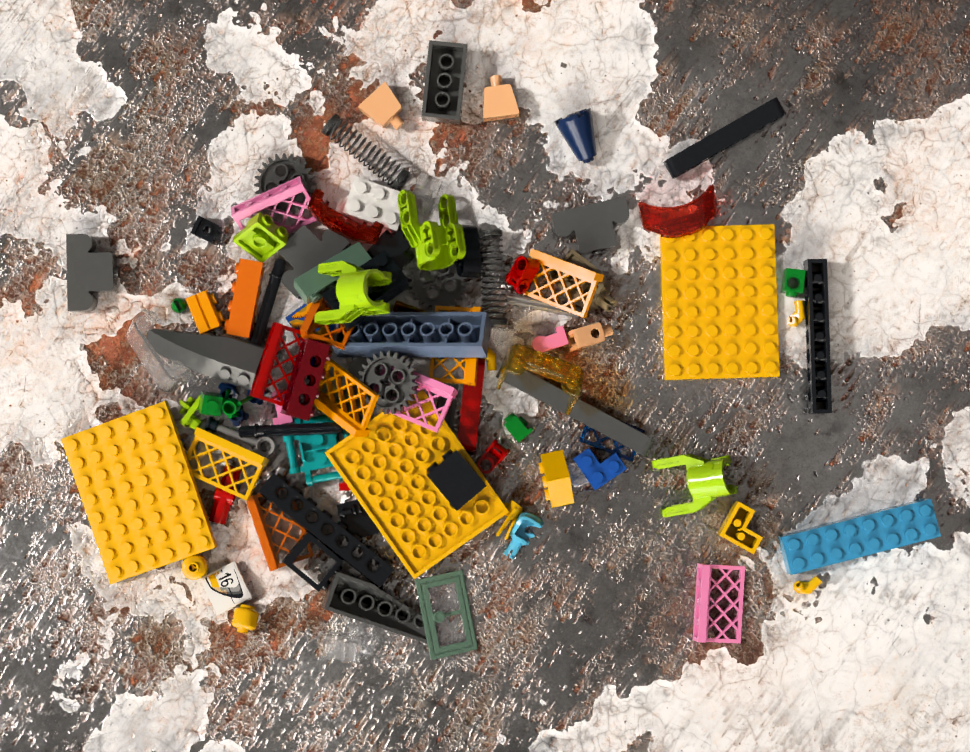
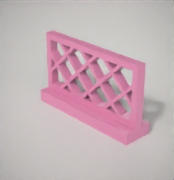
(272, 198)
(430, 386)
(703, 605)

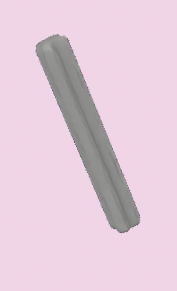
(538, 305)

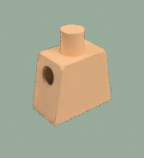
(499, 101)
(383, 107)
(582, 337)

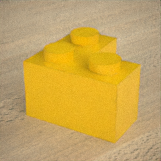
(556, 478)
(735, 528)

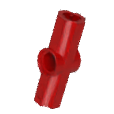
(223, 499)

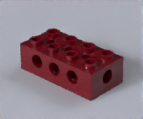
(297, 386)

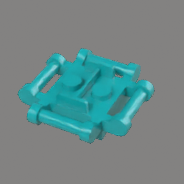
(312, 452)

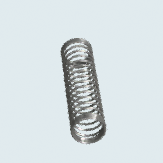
(334, 122)
(492, 233)

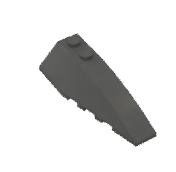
(214, 356)
(372, 606)

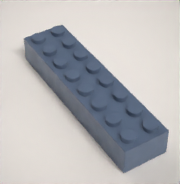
(419, 335)

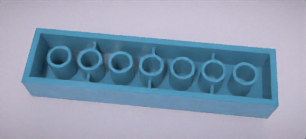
(859, 536)

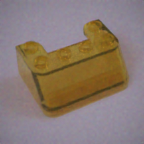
(522, 358)

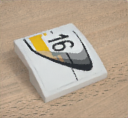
(226, 588)

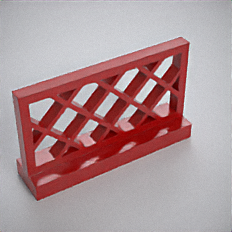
(267, 361)

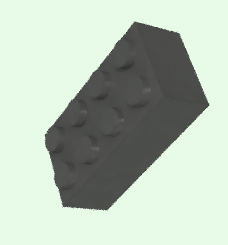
(444, 82)

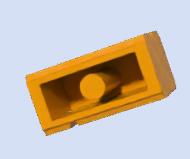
(204, 312)

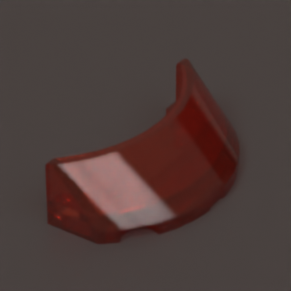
(679, 220)
(340, 223)

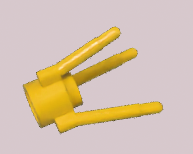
(514, 512)

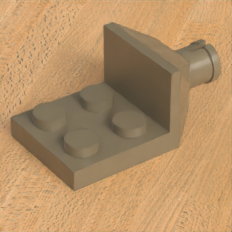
(602, 294)

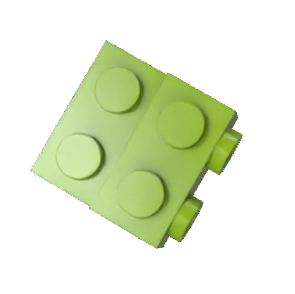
(261, 237)

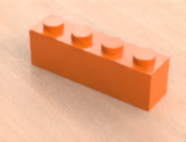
(245, 298)

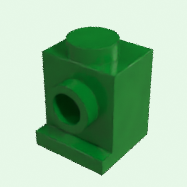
(517, 427)

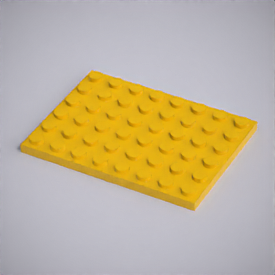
(720, 303)
(139, 492)
(404, 504)

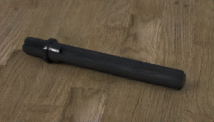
(268, 301)
(289, 429)

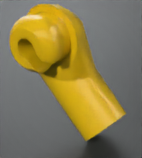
(799, 314)
(491, 360)
(807, 587)

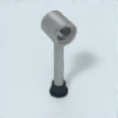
(214, 426)

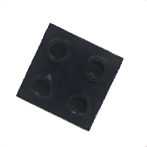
(356, 519)

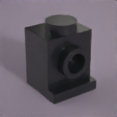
(199, 227)

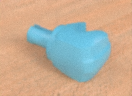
(519, 534)

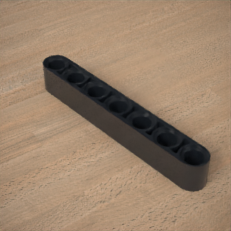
(724, 138)

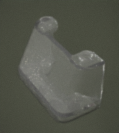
(166, 376)

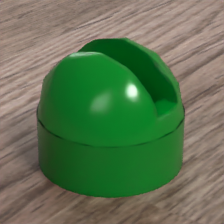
(182, 303)

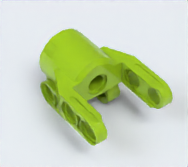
(433, 243)
(353, 292)
(703, 478)

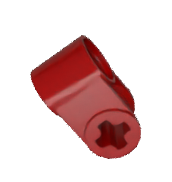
(522, 273)
(493, 455)

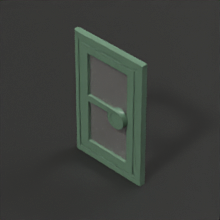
(446, 614)

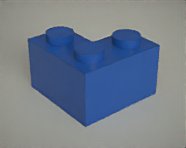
(599, 472)

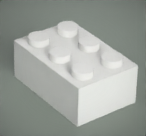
(373, 203)

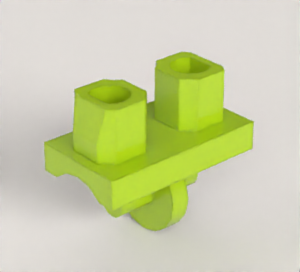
(189, 418)

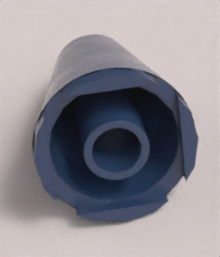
(579, 134)

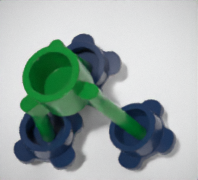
(233, 407)

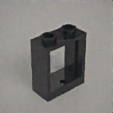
(299, 547)

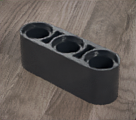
(470, 265)

